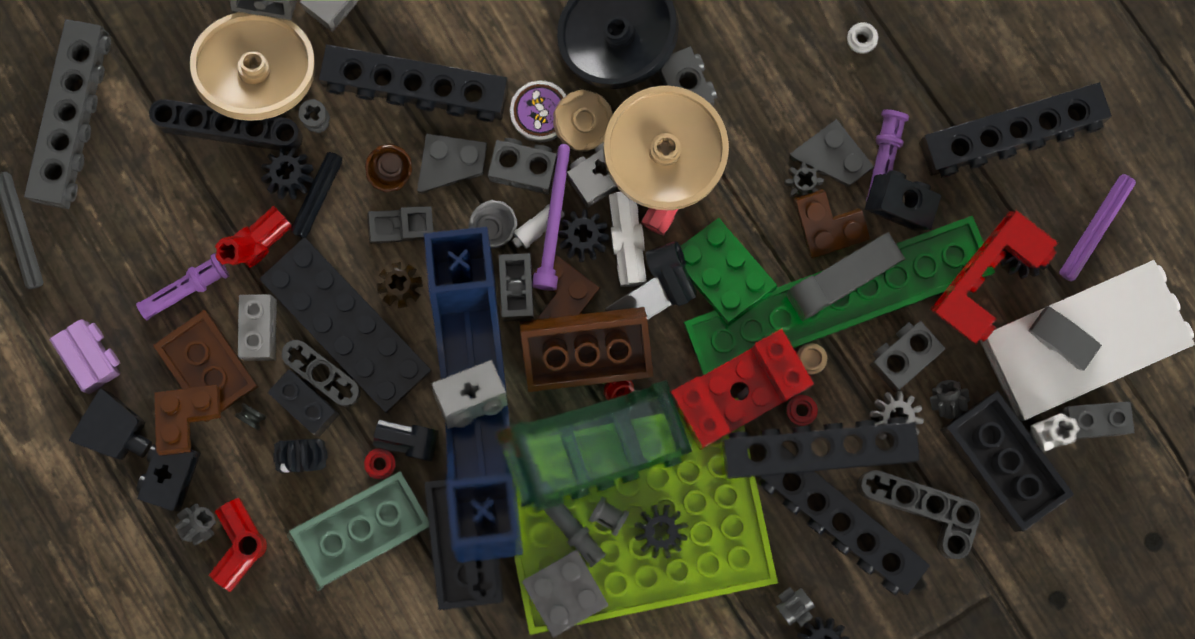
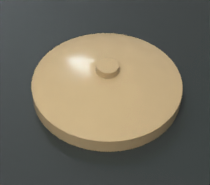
(252, 66)
(665, 148)

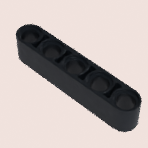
(212, 120)

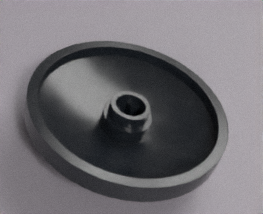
(617, 40)

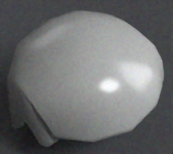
(499, 220)

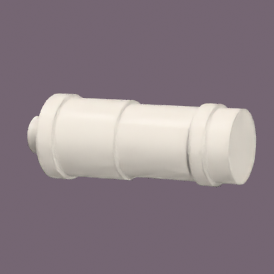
(532, 229)

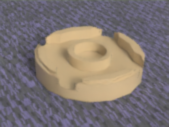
(582, 120)

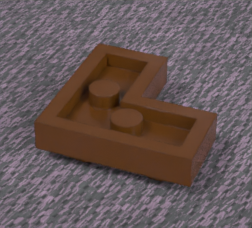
(828, 233)
(572, 292)
(177, 409)

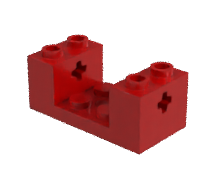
(1020, 239)
(767, 370)

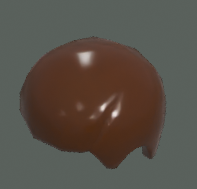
(388, 168)

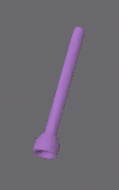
(545, 276)

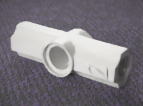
(627, 240)
(1054, 432)

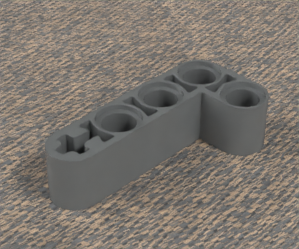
(844, 276)
(917, 505)

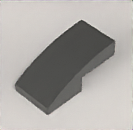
(399, 225)
(1065, 337)

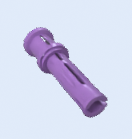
(889, 141)
(195, 280)

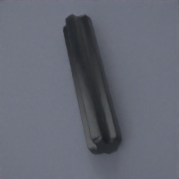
(316, 195)

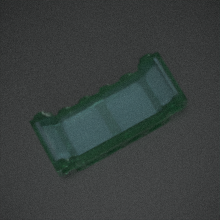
(594, 446)

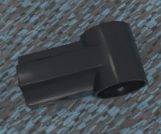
(669, 265)
(413, 441)

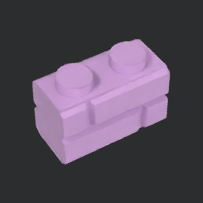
(86, 356)

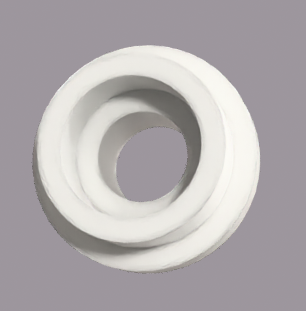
(864, 29)

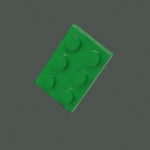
(725, 272)

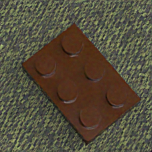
(203, 357)

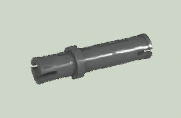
(576, 534)

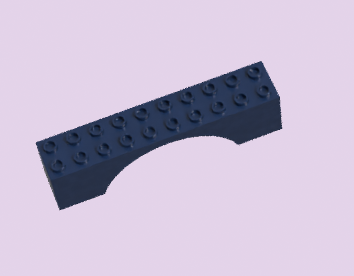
(468, 334)

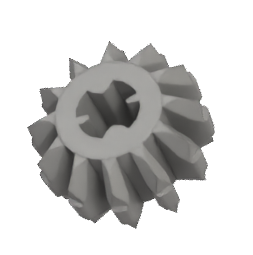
(891, 405)

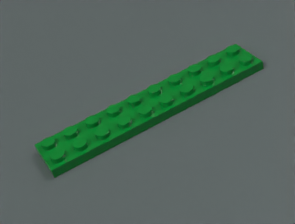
(927, 271)

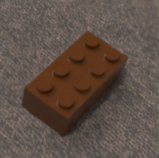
(586, 349)

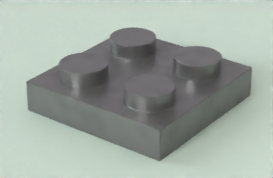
(565, 593)

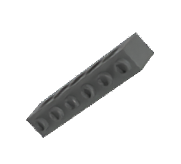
(74, 40)

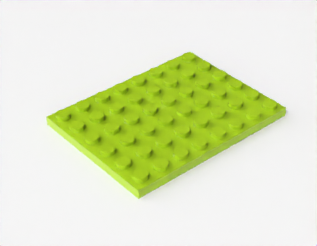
(721, 556)

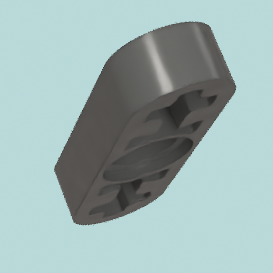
(308, 352)

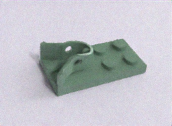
(359, 529)

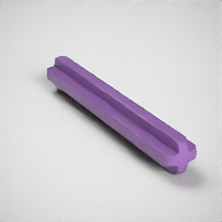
(1097, 227)

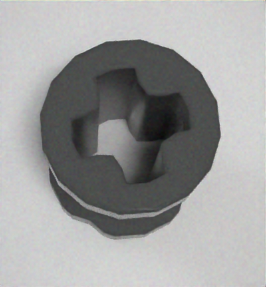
(309, 123)
(608, 516)

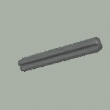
(19, 233)

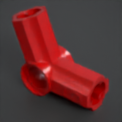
(253, 242)
(236, 561)

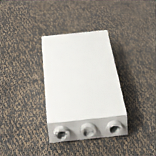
(1127, 315)

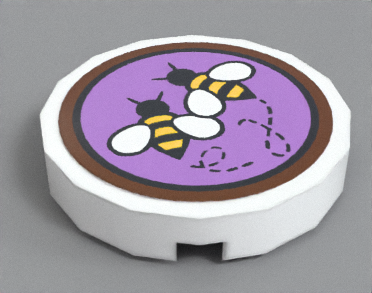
(534, 109)

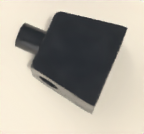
(111, 428)

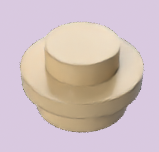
(813, 357)

